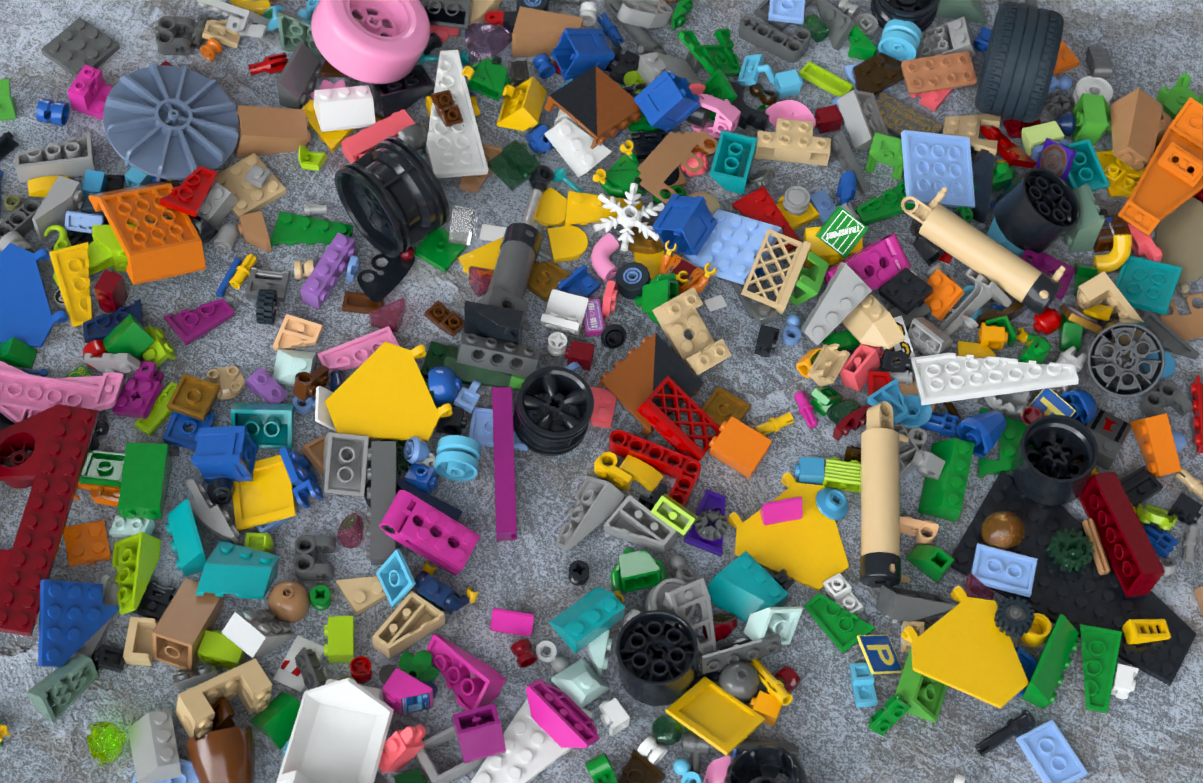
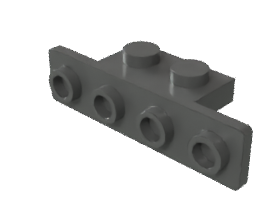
(740, 650)

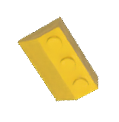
(524, 108)
(823, 250)

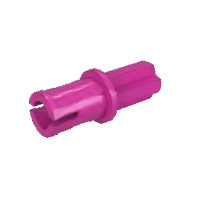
(806, 409)

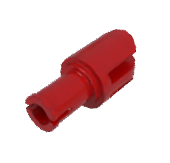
(271, 64)

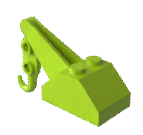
(102, 252)

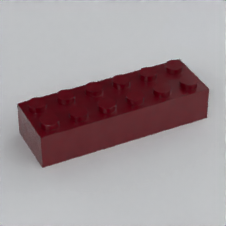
(1121, 534)

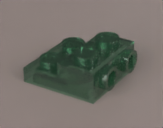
(514, 164)

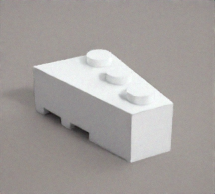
(575, 146)

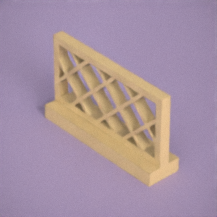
(792, 271)

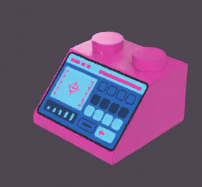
(406, 693)

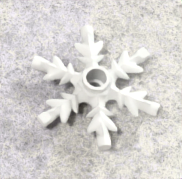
(628, 217)

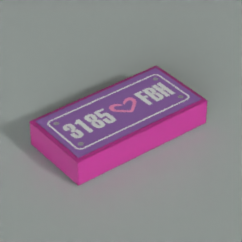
(593, 318)

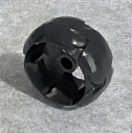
(765, 762)

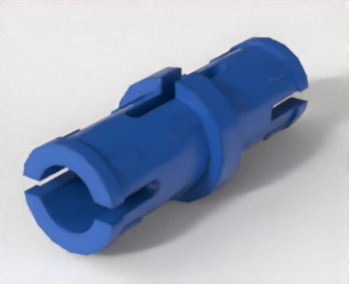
(610, 29)

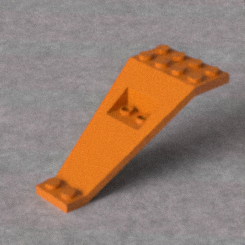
(1169, 184)

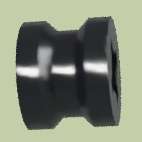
(576, 577)
(784, 580)

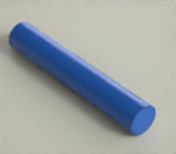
(231, 272)

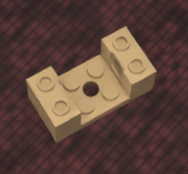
(1104, 292)
(681, 314)
(246, 681)

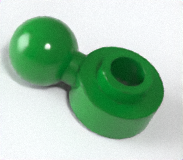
(666, 195)

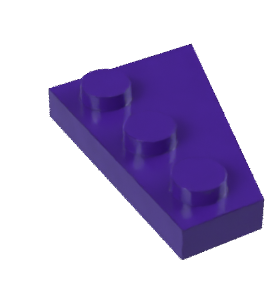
(716, 503)

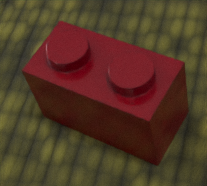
(110, 291)

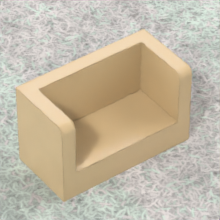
(139, 641)

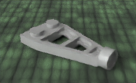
(688, 595)

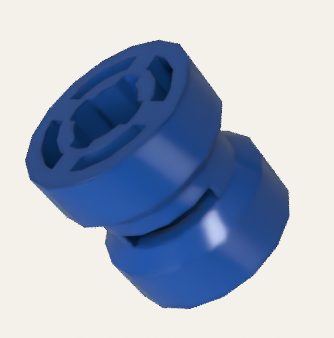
(544, 67)

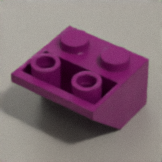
(479, 733)

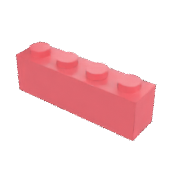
(369, 137)

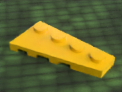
(587, 208)
(73, 279)

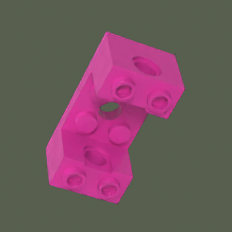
(89, 92)

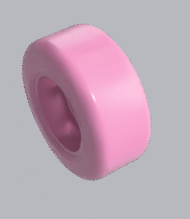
(356, 44)

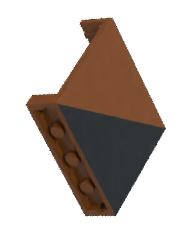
(596, 105)
(641, 374)

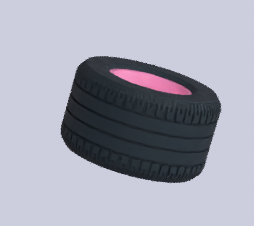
(1019, 62)

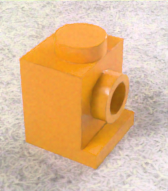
(992, 336)

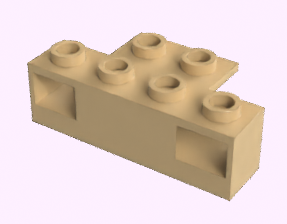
(793, 143)

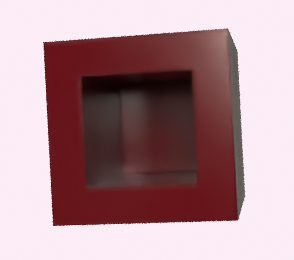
(828, 119)
(580, 353)

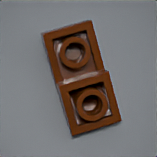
(446, 109)
(444, 319)

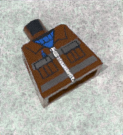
(1110, 227)

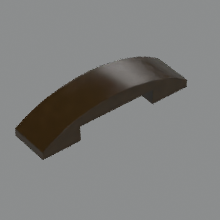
(1011, 312)

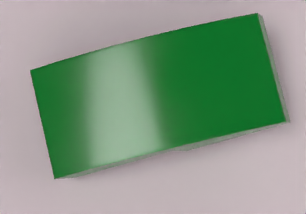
(679, 14)
(844, 339)

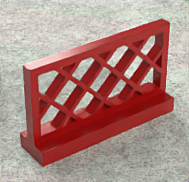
(671, 429)

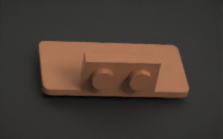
(938, 72)

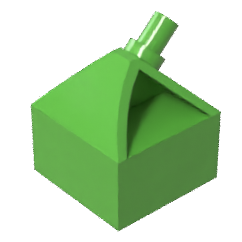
(1092, 118)

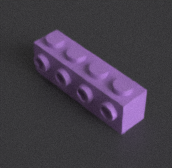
(328, 270)

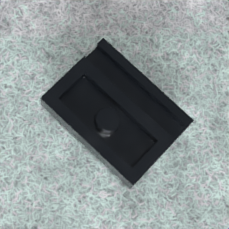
(1140, 486)

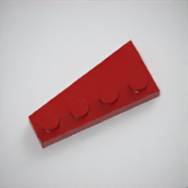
(762, 207)

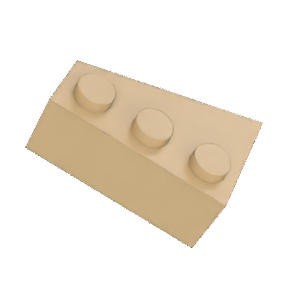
(407, 625)

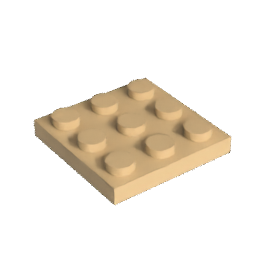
(250, 197)

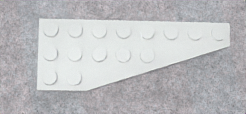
(456, 148)
(957, 378)

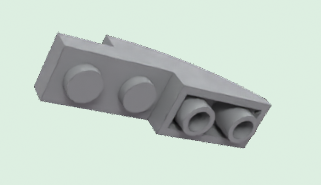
(211, 515)

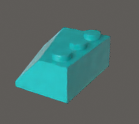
(238, 572)
(745, 589)

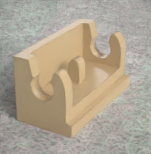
(828, 364)

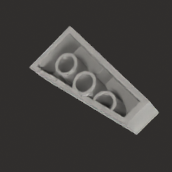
(60, 159)

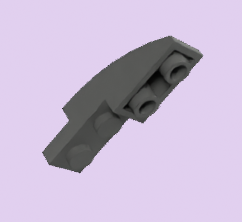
(756, 310)

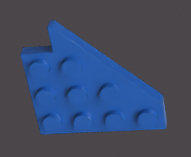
(68, 618)

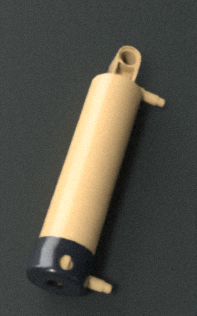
(984, 254)
(880, 500)

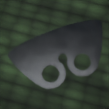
(983, 180)
(383, 284)

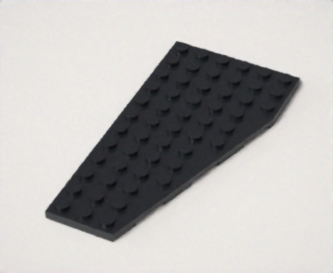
(1078, 595)

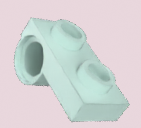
(128, 527)

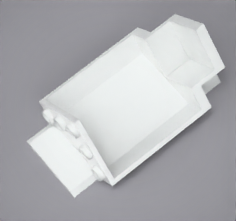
(337, 735)

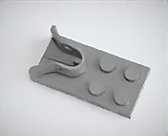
(238, 18)

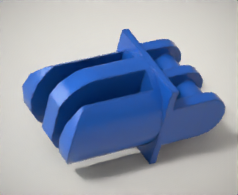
(846, 187)
(938, 423)
(1160, 540)

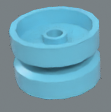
(900, 39)
(457, 458)

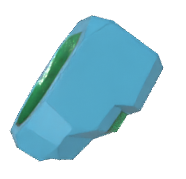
(271, 14)

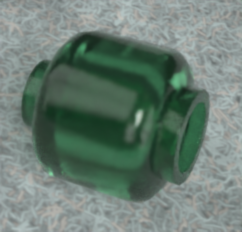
(667, 730)

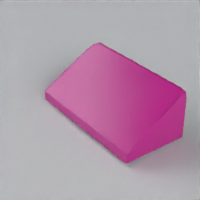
(781, 511)
(512, 622)

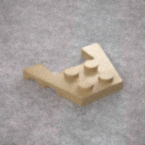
(969, 127)

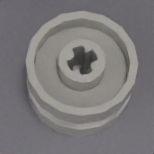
(657, 599)

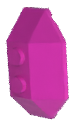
(560, 716)

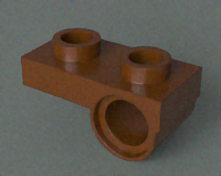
(306, 383)

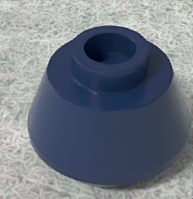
(1066, 123)

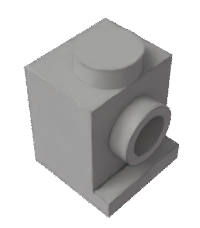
(928, 464)

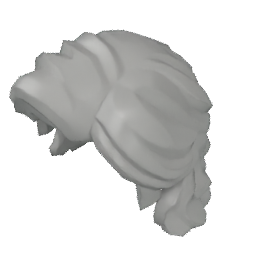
(1010, 402)

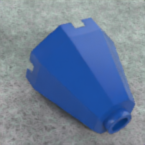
(982, 430)

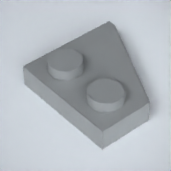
(111, 362)

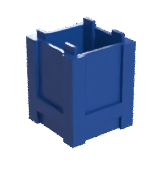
(580, 51)
(667, 101)
(686, 223)
(225, 453)

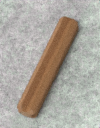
(1099, 554)

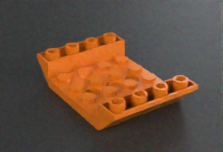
(155, 248)

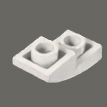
(840, 593)

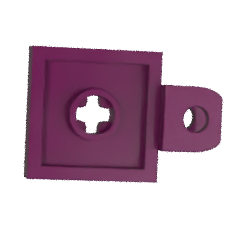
(1049, 264)
(144, 386)

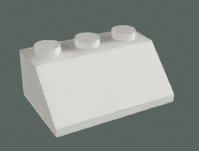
(344, 108)

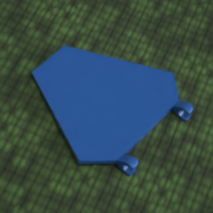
(23, 298)

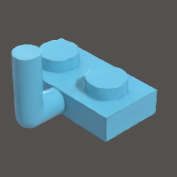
(751, 68)

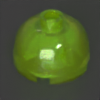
(106, 742)

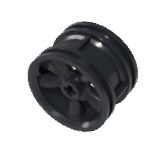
(562, 390)

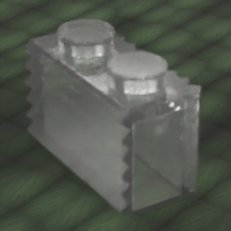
(462, 225)

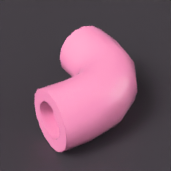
(601, 257)

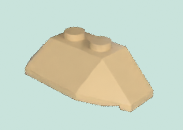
(873, 324)

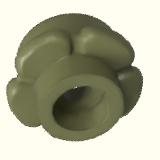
(12, 199)

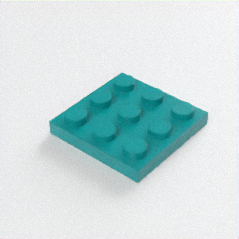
(1148, 284)

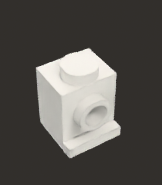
(1124, 681)
(613, 716)

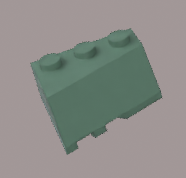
(955, 9)
(295, 30)
(1085, 232)
(63, 687)

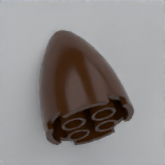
(223, 756)

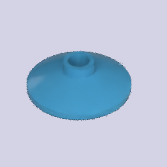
(920, 413)

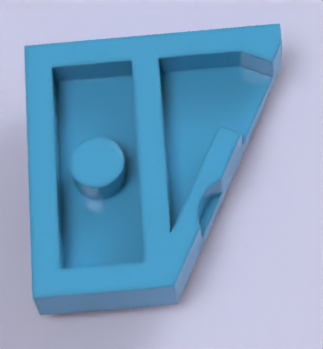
(892, 395)

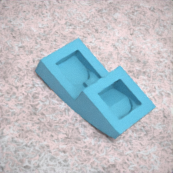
(863, 685)

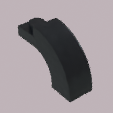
(748, 115)

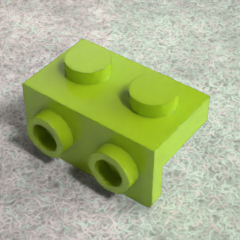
(160, 349)

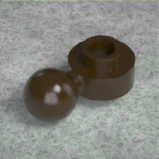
(766, 96)

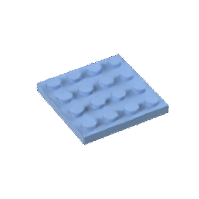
(935, 163)
(733, 246)

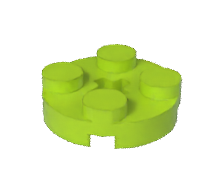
(1156, 515)

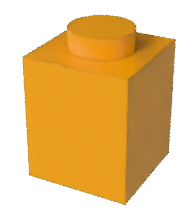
(767, 707)

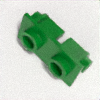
(885, 719)

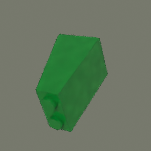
(144, 480)

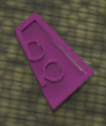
(199, 321)

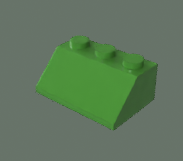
(921, 692)

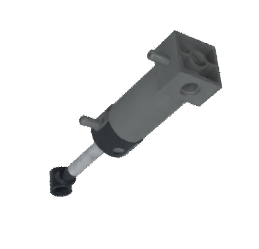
(518, 252)

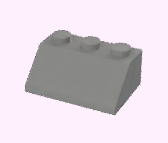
(861, 118)
(154, 747)

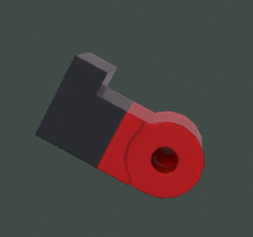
(504, 18)

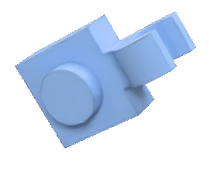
(468, 398)

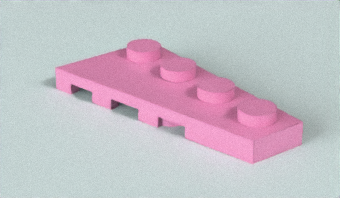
(355, 352)

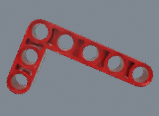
(661, 464)

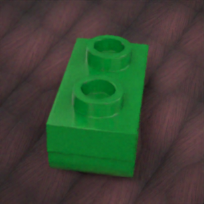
(601, 770)

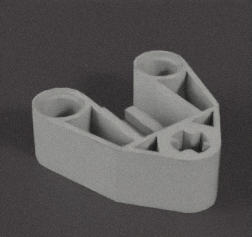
(645, 13)
(917, 440)

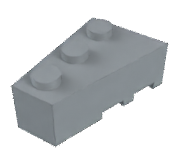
(638, 525)

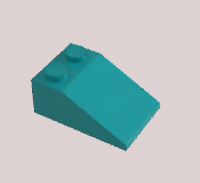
(1086, 167)

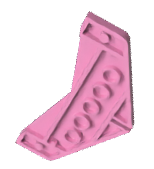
(33, 394)

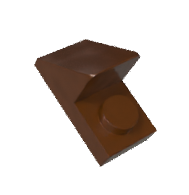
(223, 714)

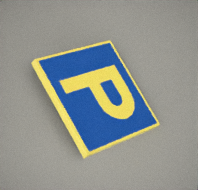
(1052, 404)
(879, 654)

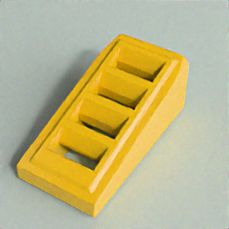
(1134, 635)

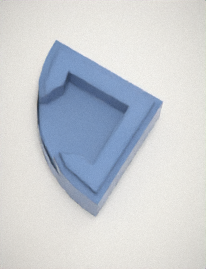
(352, 269)

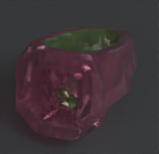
(351, 531)

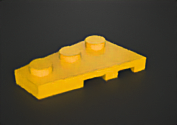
(331, 138)

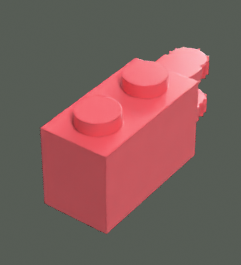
(855, 370)
(401, 748)

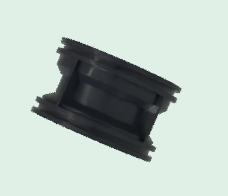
(392, 196)

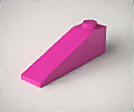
(469, 677)

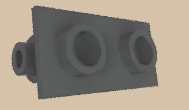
(307, 662)

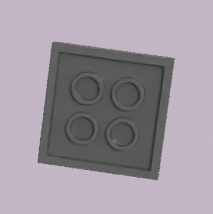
(80, 46)

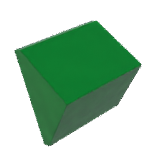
(128, 338)
(278, 719)

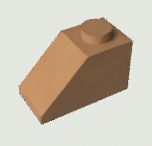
(254, 230)

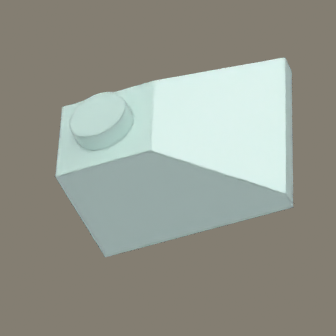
(290, 363)
(772, 622)
(580, 683)

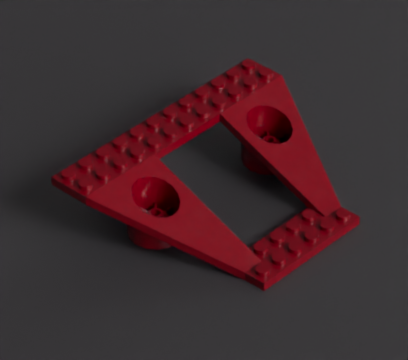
(53, 469)

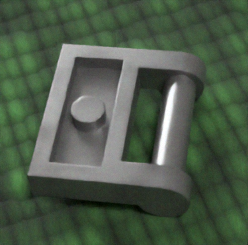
(255, 284)

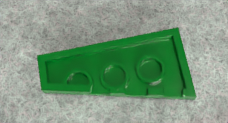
(302, 229)

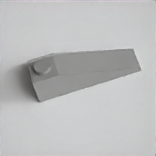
(594, 504)

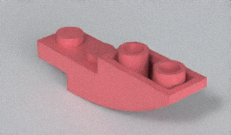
(1143, 244)

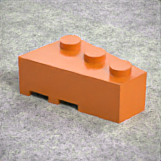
(1157, 444)

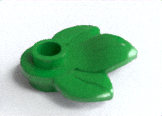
(419, 665)

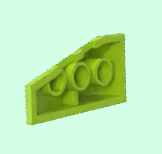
(134, 563)

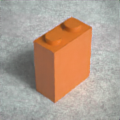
(739, 447)

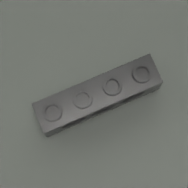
(488, 358)

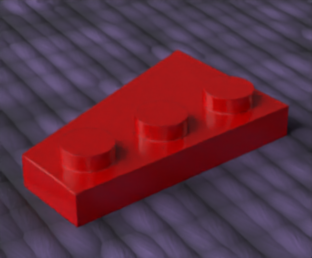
(1007, 149)
(192, 192)

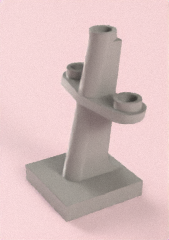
(976, 299)

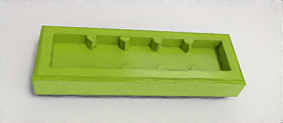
(825, 79)
(158, 413)

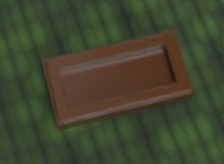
(359, 303)

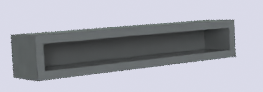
(382, 493)

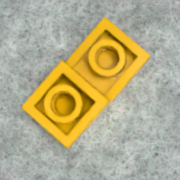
(1119, 181)
(41, 186)
(641, 472)

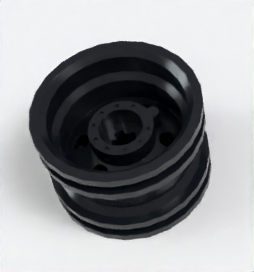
(917, 11)

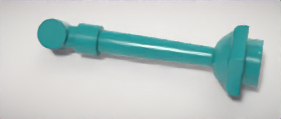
(464, 57)
(560, 175)

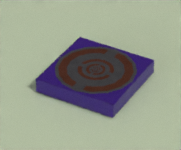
(1056, 158)

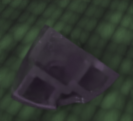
(486, 40)

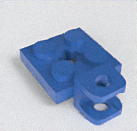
(178, 436)
(301, 476)

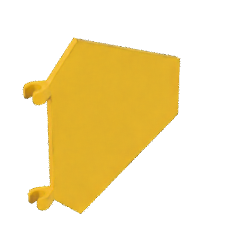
(387, 398)
(804, 547)
(969, 652)

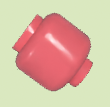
(693, 163)

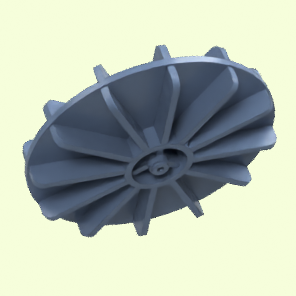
(170, 121)

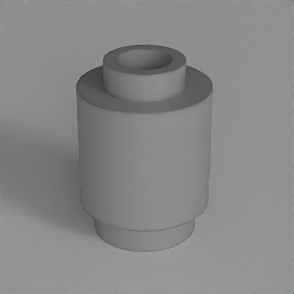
(226, 237)

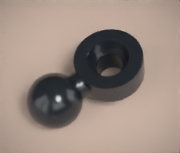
(101, 429)

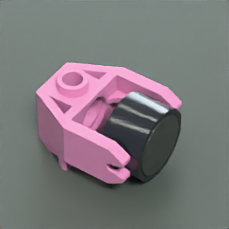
(726, 116)

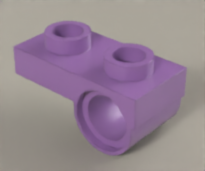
(264, 385)

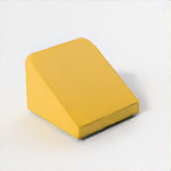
(1099, 312)

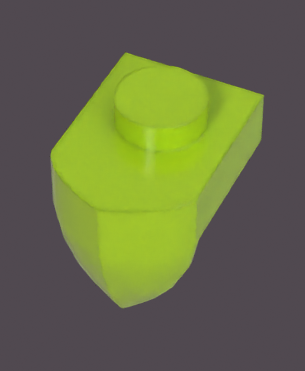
(311, 160)
(259, 541)

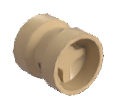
(308, 268)

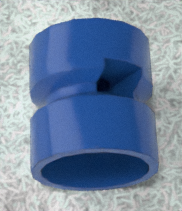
(50, 111)

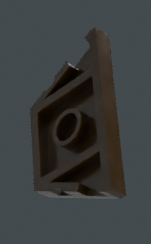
(877, 73)

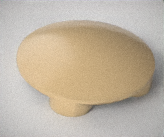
(229, 379)

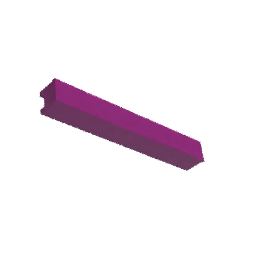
(504, 464)

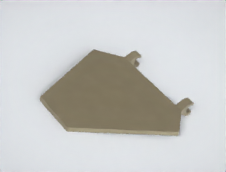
(1182, 242)

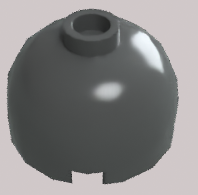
(415, 136)
(740, 681)

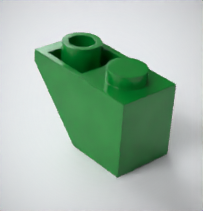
(931, 561)

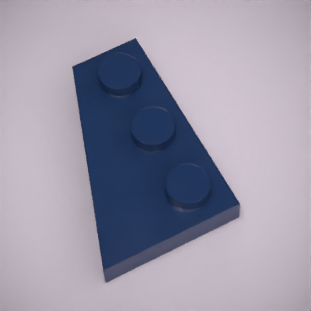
(103, 325)

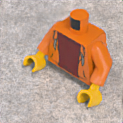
(696, 276)

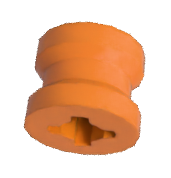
(211, 49)

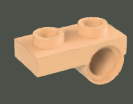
(917, 528)

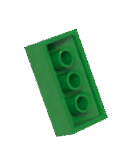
(945, 496)
(1051, 664)

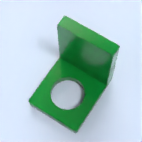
(1004, 322)

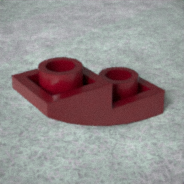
(1014, 127)
(851, 421)

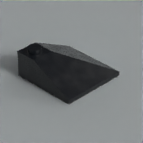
(404, 92)
(493, 322)

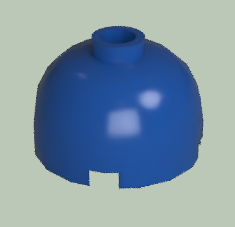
(444, 385)
(1082, 403)

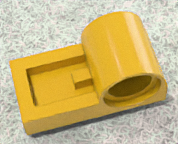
(612, 473)

